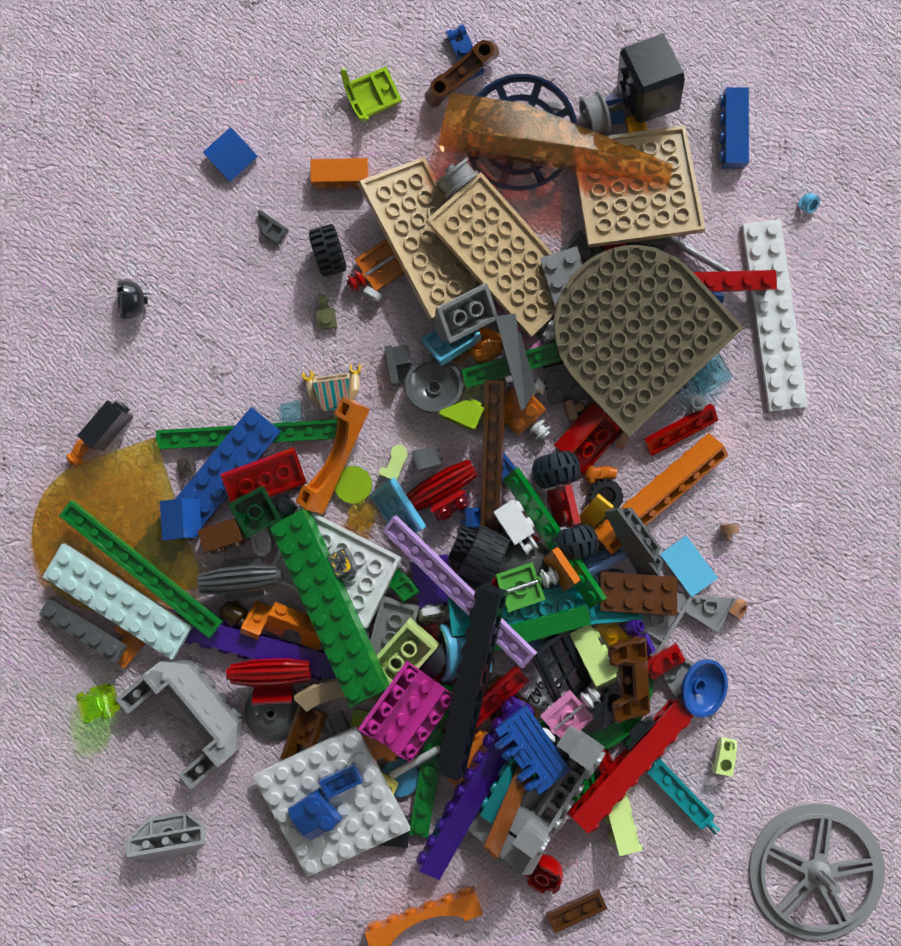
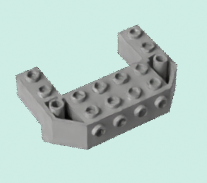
(202, 704)
(532, 821)

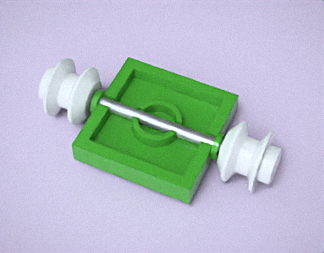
(524, 585)

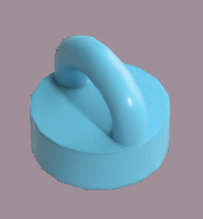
(809, 203)

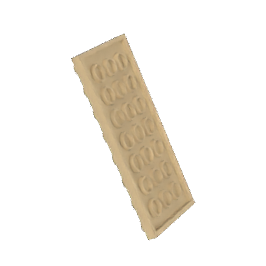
(401, 205)
(497, 251)

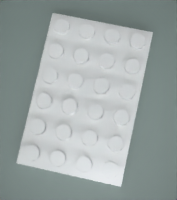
(374, 564)

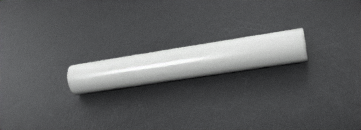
(415, 762)

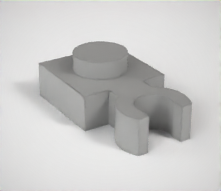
(429, 613)

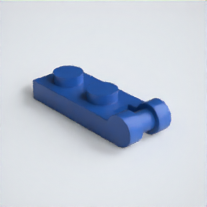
(462, 47)

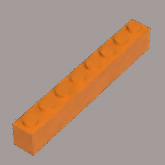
(668, 486)

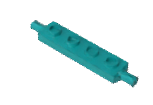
(682, 795)

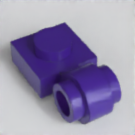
(635, 628)

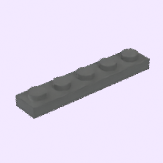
(83, 630)

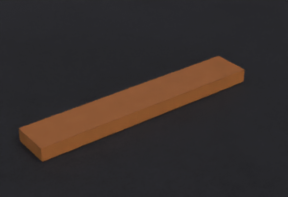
(506, 815)

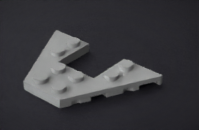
(706, 609)

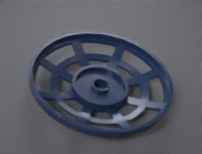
(532, 100)

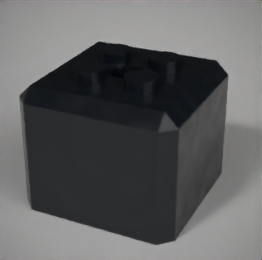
(650, 78)

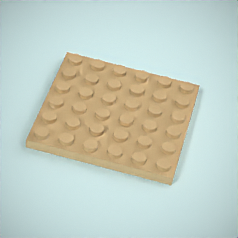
(636, 210)

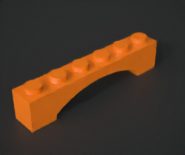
(318, 491)
(460, 904)

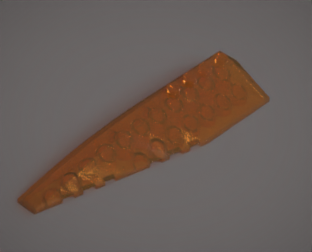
(536, 137)

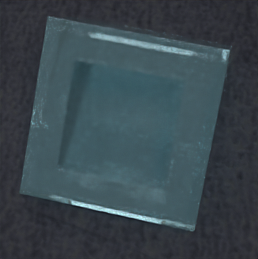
(291, 411)

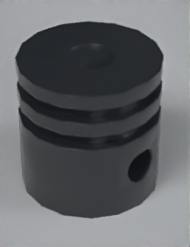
(285, 505)

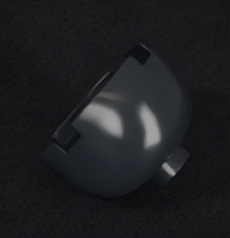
(130, 299)

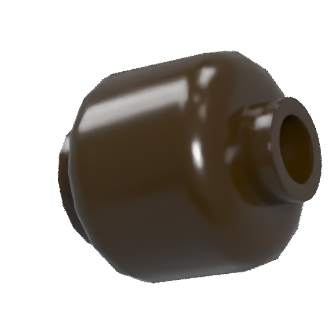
(233, 614)

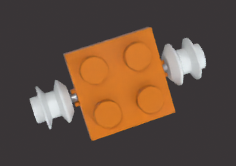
(520, 420)

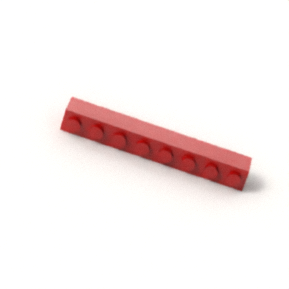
(629, 766)

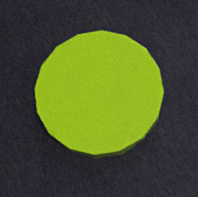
(354, 484)

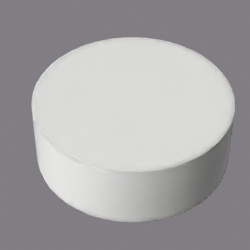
(372, 294)

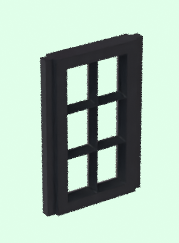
(575, 659)

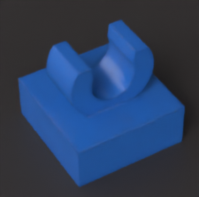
(473, 517)

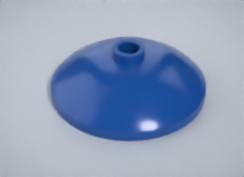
(704, 688)

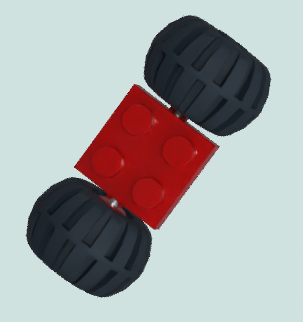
(554, 471)

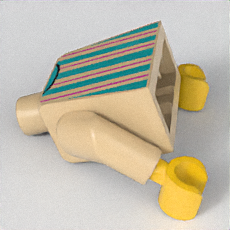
(329, 390)

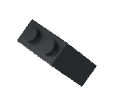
(105, 425)

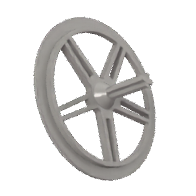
(816, 871)

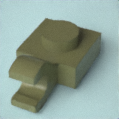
(326, 316)

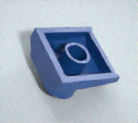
(314, 815)

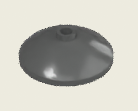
(429, 375)
(517, 557)
(270, 727)

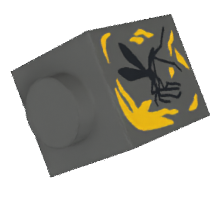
(343, 563)

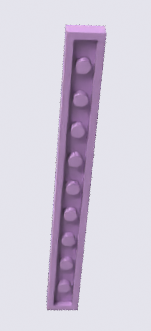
(454, 586)

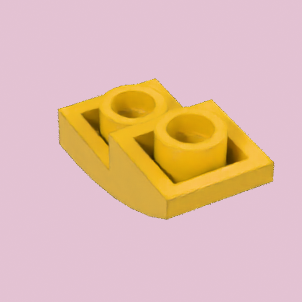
(595, 511)

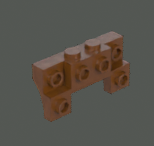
(633, 678)

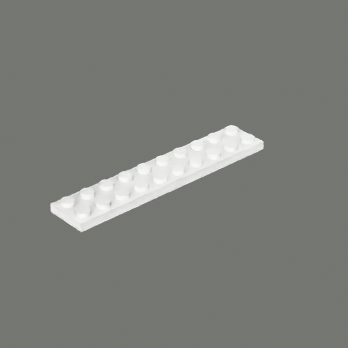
(775, 318)

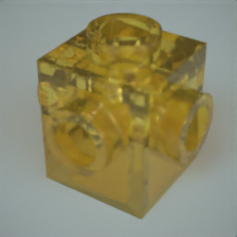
(361, 515)

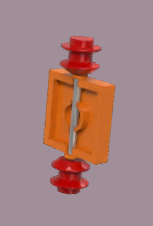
(378, 267)

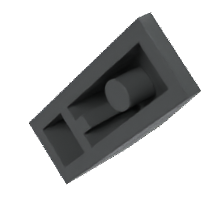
(427, 458)

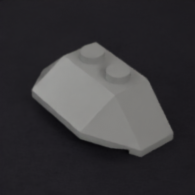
(166, 837)

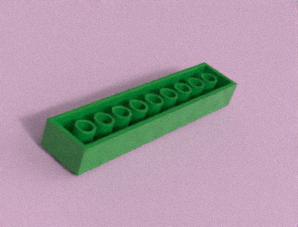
(329, 608)

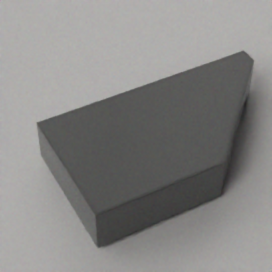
(271, 228)

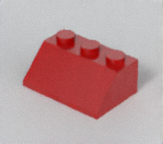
(589, 436)

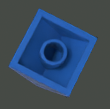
(180, 518)

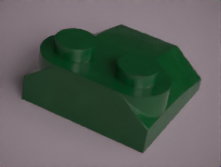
(254, 511)

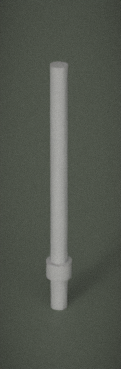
(682, 246)

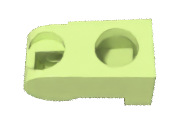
(396, 463)
(725, 757)

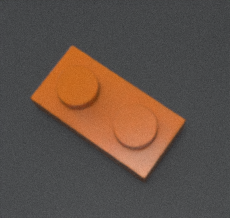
(256, 620)

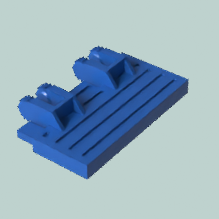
(531, 748)

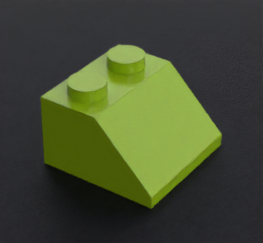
(463, 414)

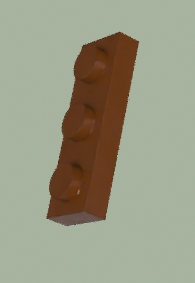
(576, 910)

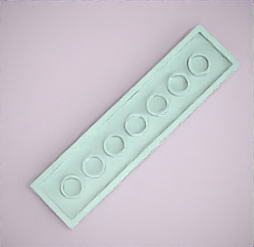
(118, 601)

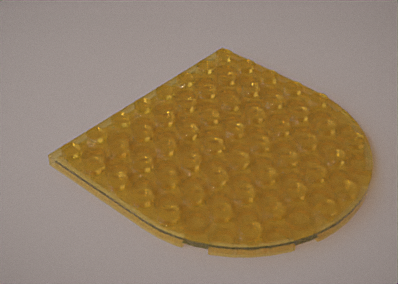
(124, 496)

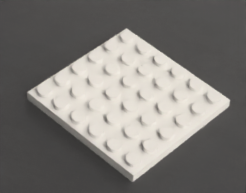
(367, 810)

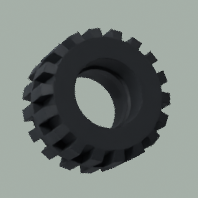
(327, 250)

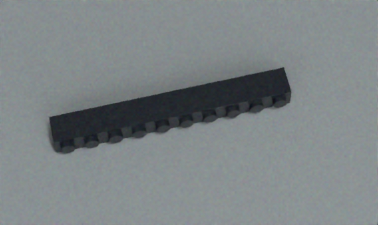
(471, 681)

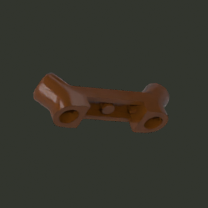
(460, 72)

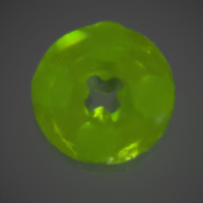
(97, 703)

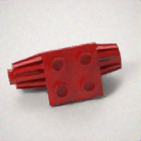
(444, 490)
(270, 678)

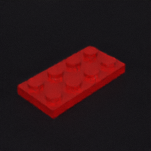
(275, 473)

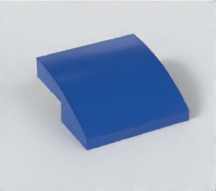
(230, 154)

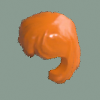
(488, 348)

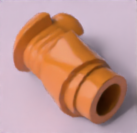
(78, 451)
(603, 472)

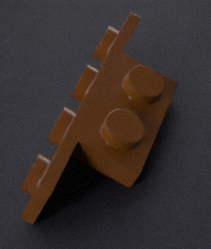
(304, 730)

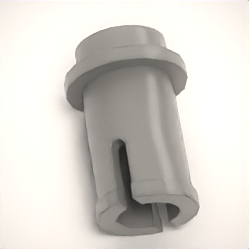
(699, 408)

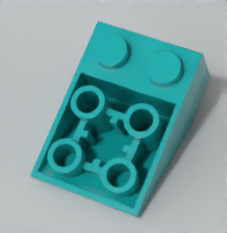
(498, 791)

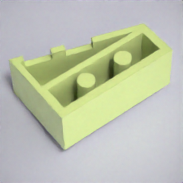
(594, 656)
(622, 828)

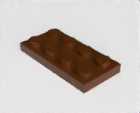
(638, 594)

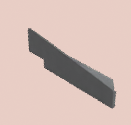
(516, 358)
(636, 541)

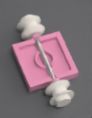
(568, 712)

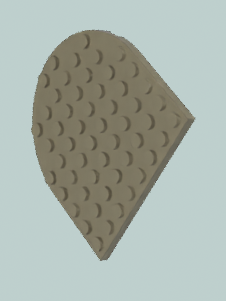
(637, 330)

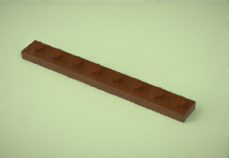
(493, 452)

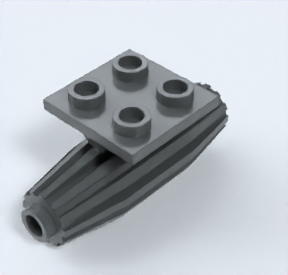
(240, 579)

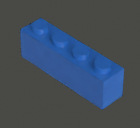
(734, 128)

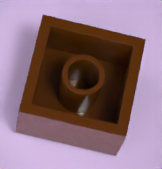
(219, 536)

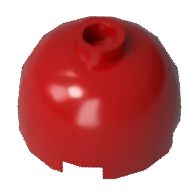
(547, 875)

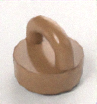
(729, 529)

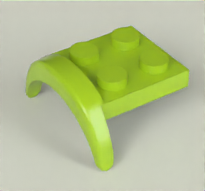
(371, 93)

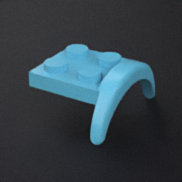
(445, 352)
(453, 650)

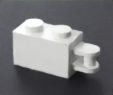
(516, 525)

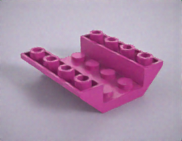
(407, 712)

